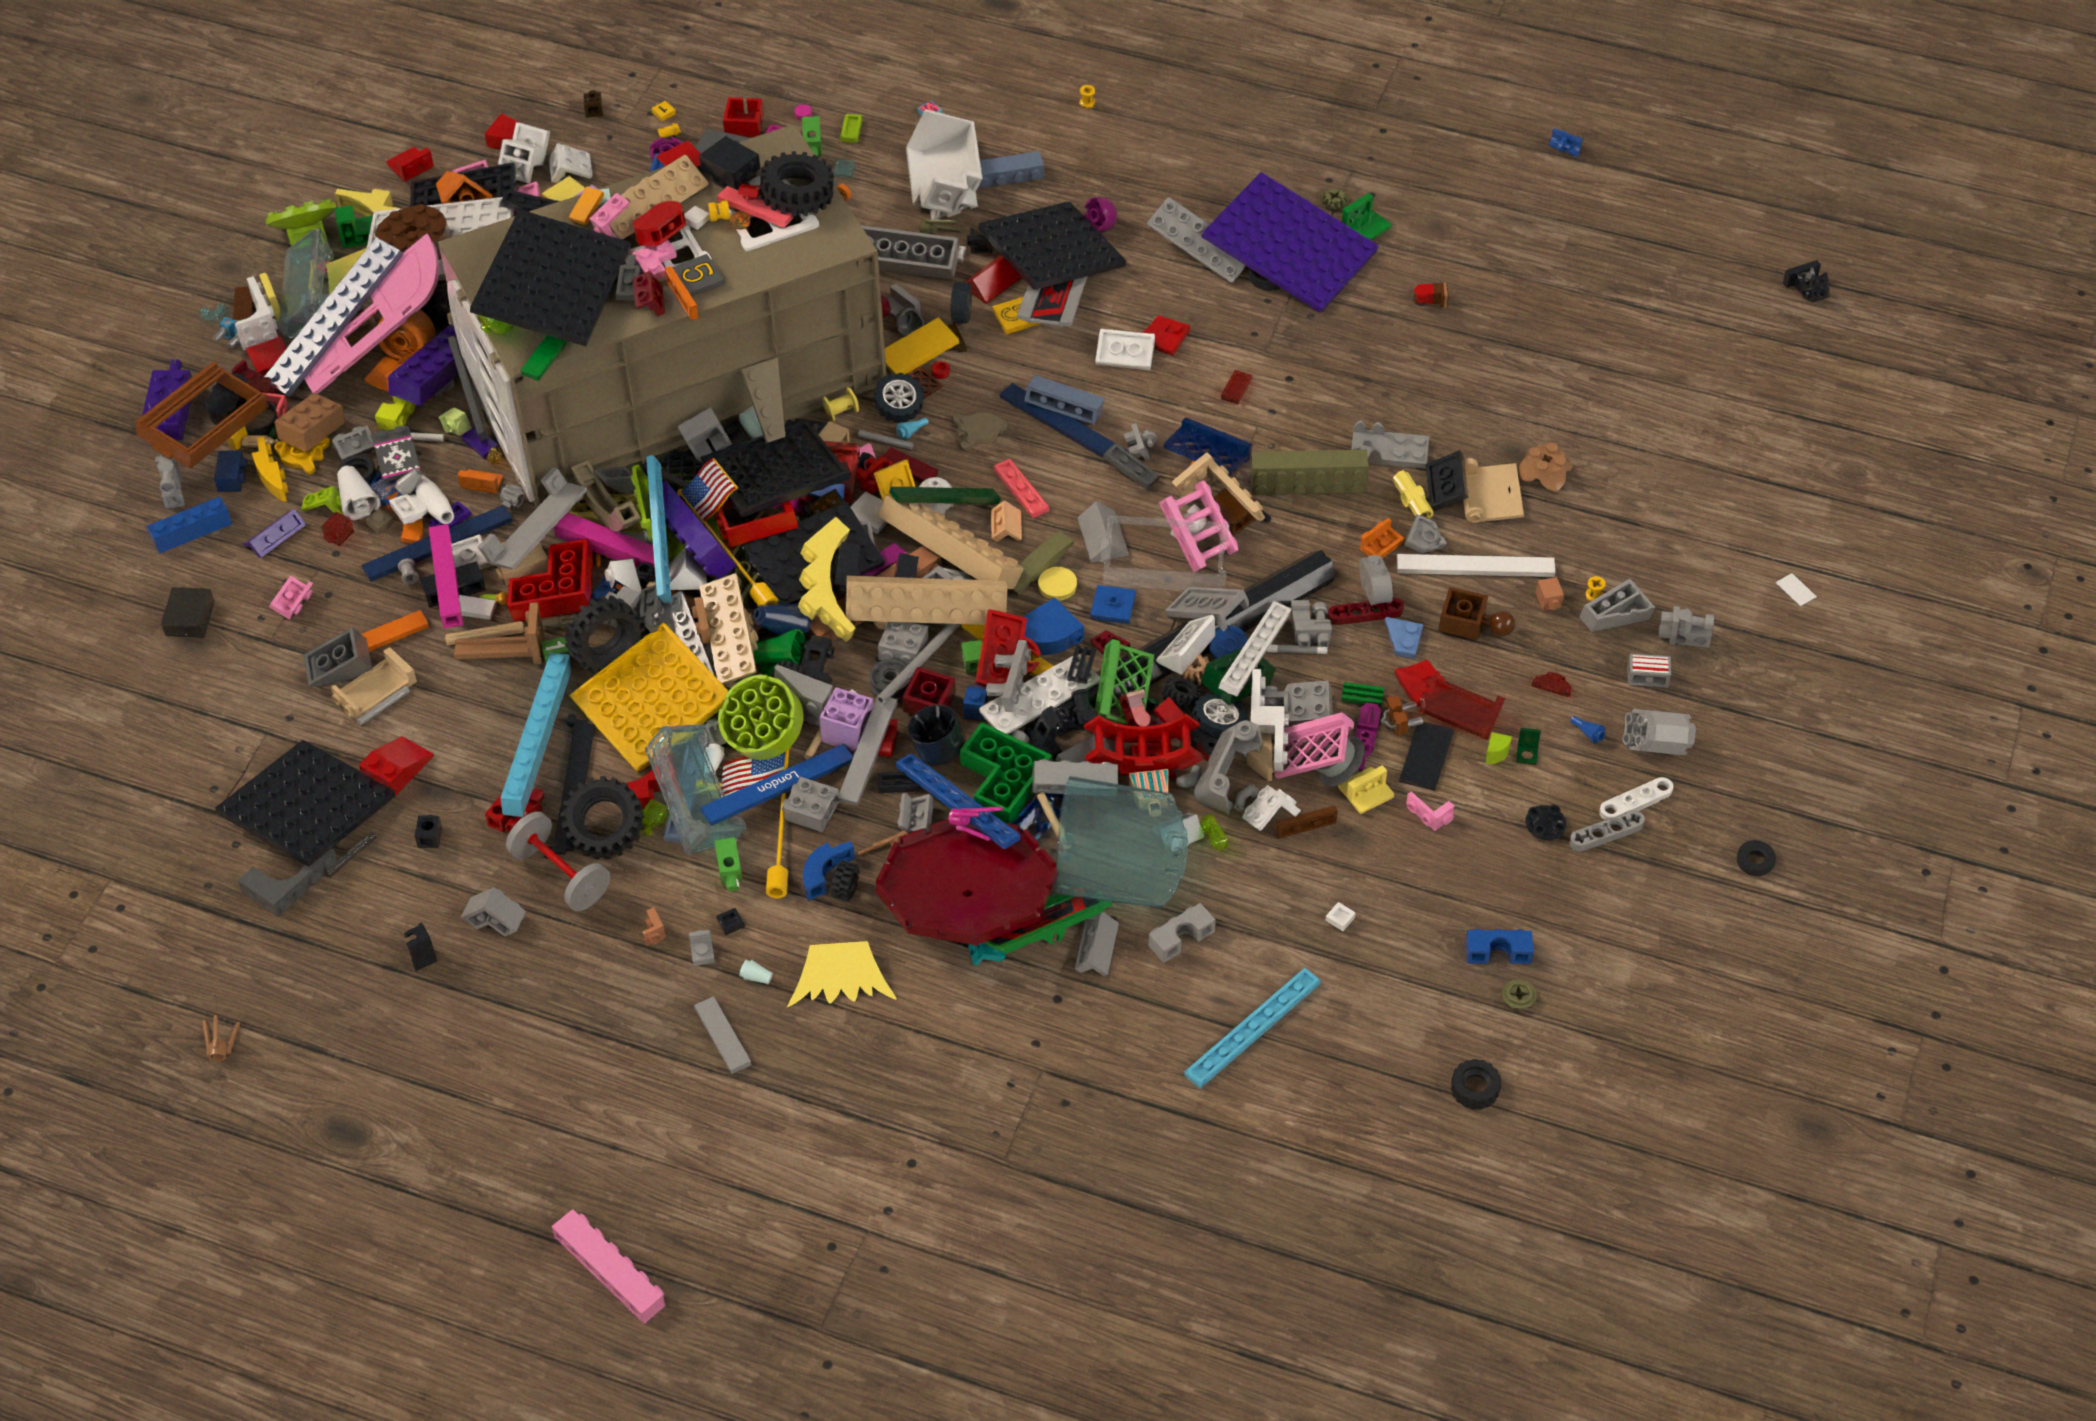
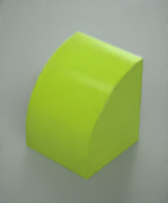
(1498, 748)

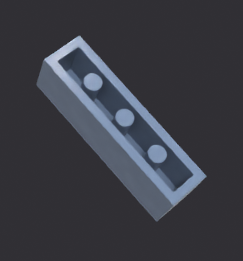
(1011, 169)
(1064, 399)

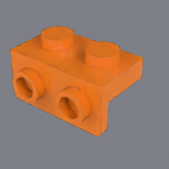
(1381, 540)

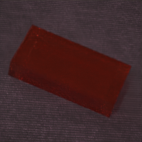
(1236, 387)

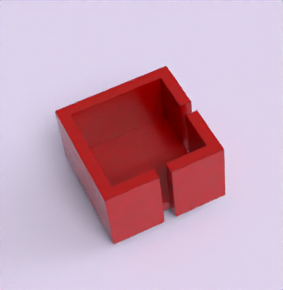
(741, 123)

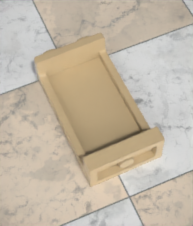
(374, 685)

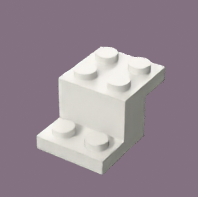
(525, 150)

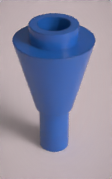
(1593, 731)

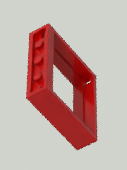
(758, 528)

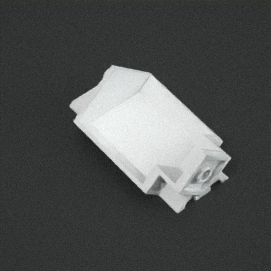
(944, 164)

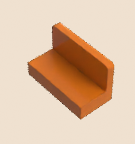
(480, 481)

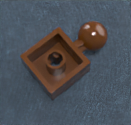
(1465, 614)

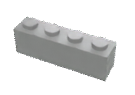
(1053, 776)

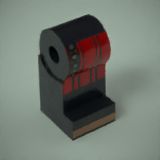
(1202, 742)

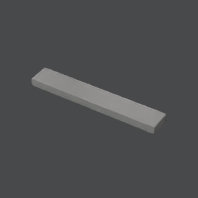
(867, 752)

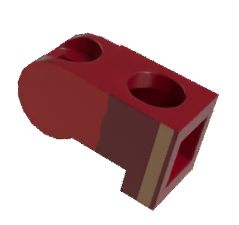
(1134, 709)

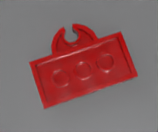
(1001, 638)

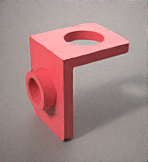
(280, 403)

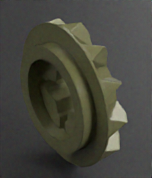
(1336, 203)
(1525, 989)

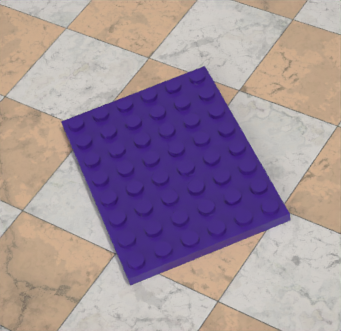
(1290, 242)

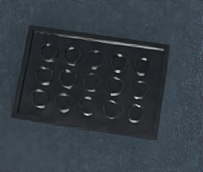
(779, 557)

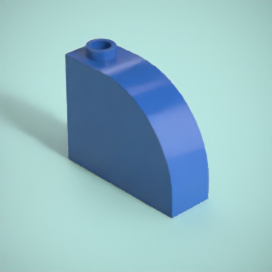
(1053, 628)

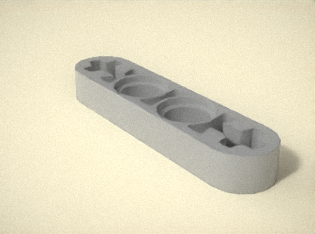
(1608, 833)

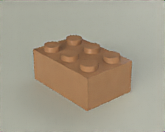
(309, 422)

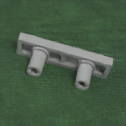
(1018, 668)

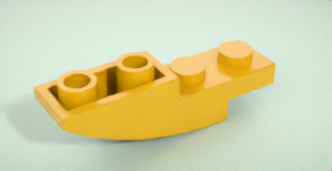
(269, 470)

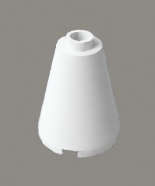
(356, 494)

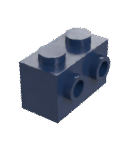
(230, 471)

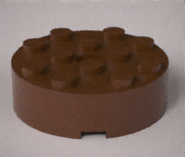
(410, 224)

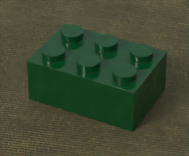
(1218, 668)

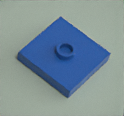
(1113, 604)

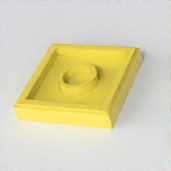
(271, 295)

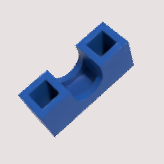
(1515, 943)

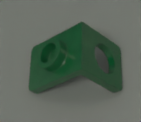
(1528, 741)

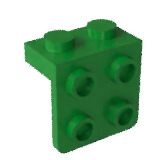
(1363, 219)

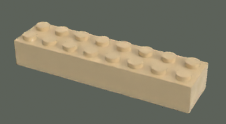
(950, 541)
(923, 599)

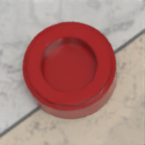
(940, 370)

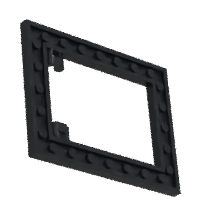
(494, 178)

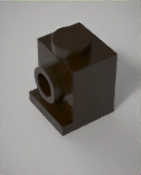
(593, 99)

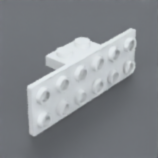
(1040, 692)

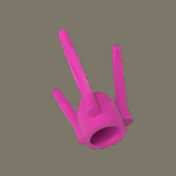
(962, 816)

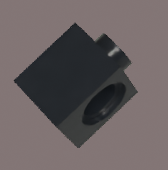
(428, 831)

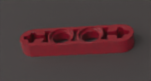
(1366, 613)

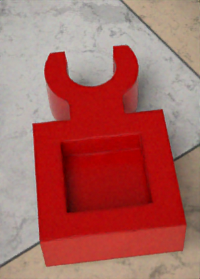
(749, 191)

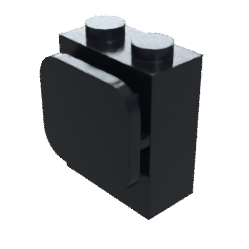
(730, 163)

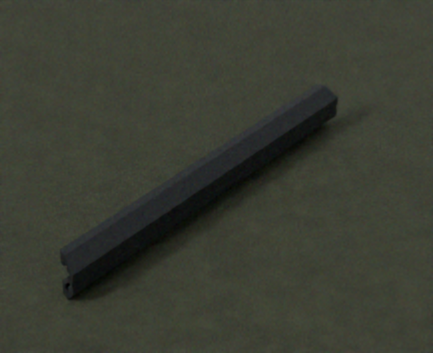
(1287, 584)

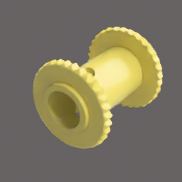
(840, 404)

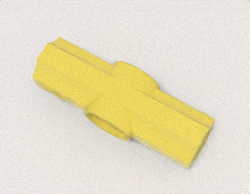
(1412, 495)

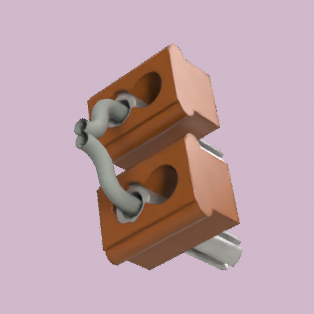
(1397, 714)

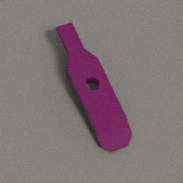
(1368, 726)

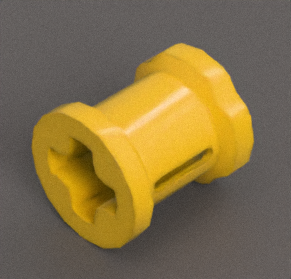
(1087, 96)
(1593, 586)

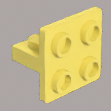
(1367, 789)

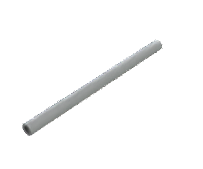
(910, 669)

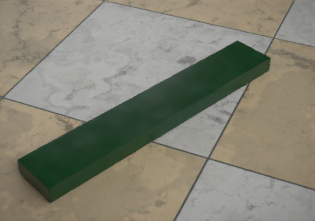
(945, 495)

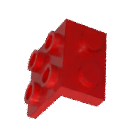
(411, 163)

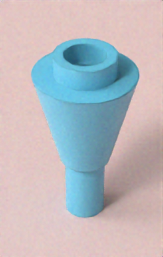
(907, 429)

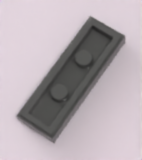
(1131, 466)

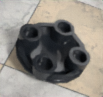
(1546, 822)

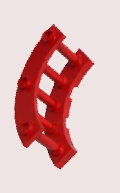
(1181, 758)

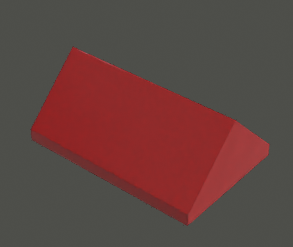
(993, 279)

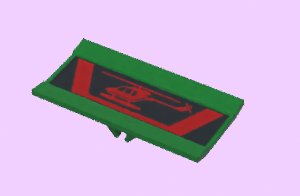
(1057, 916)

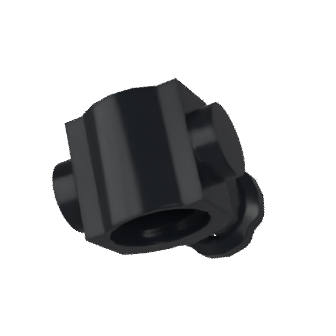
(1083, 711)

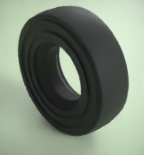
(1751, 868)

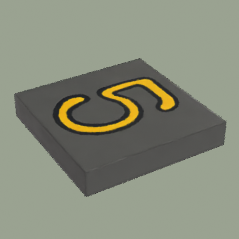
(699, 275)

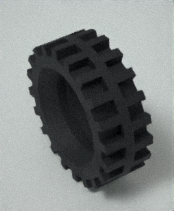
(796, 198)
(590, 617)
(594, 793)

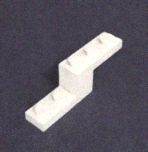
(1270, 719)

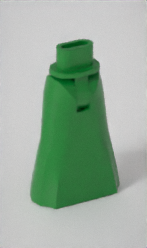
(781, 648)

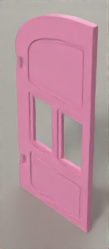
(397, 297)

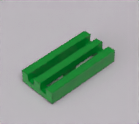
(1362, 692)

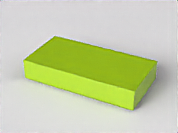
(851, 128)

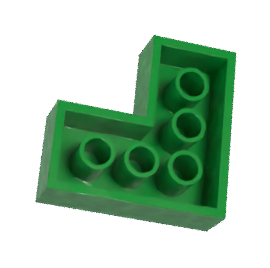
(1008, 770)

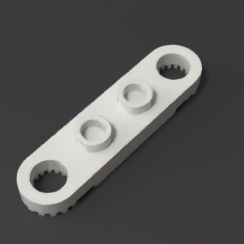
(1637, 798)

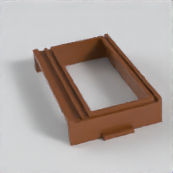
(190, 456)

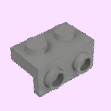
(915, 813)

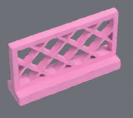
(1312, 732)

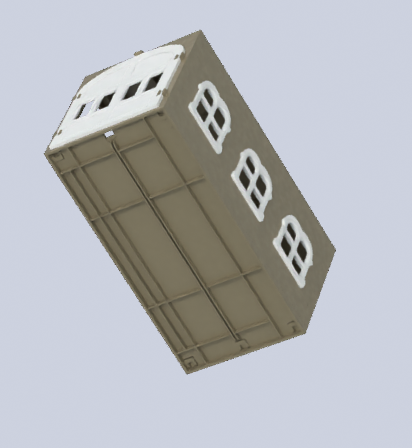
(785, 295)

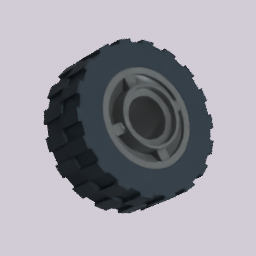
(961, 302)

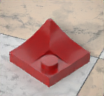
(1168, 334)
(1415, 678)

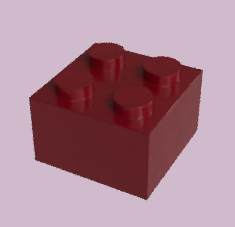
(928, 689)

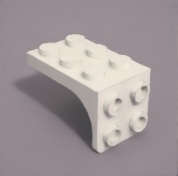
(261, 325)

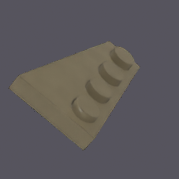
(765, 394)

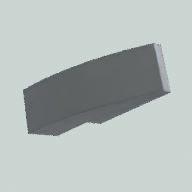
(617, 478)

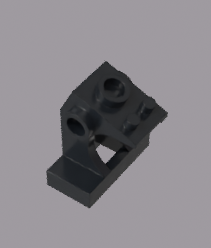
(1809, 284)
(823, 647)
(1049, 725)

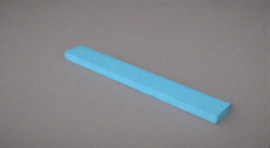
(658, 529)
(1252, 1028)

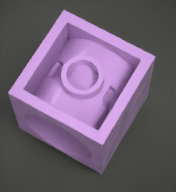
(845, 718)

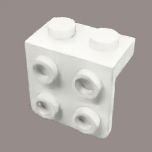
(1266, 806)

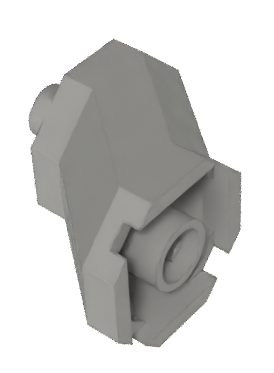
(1658, 731)

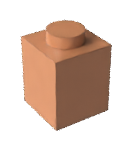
(1549, 594)

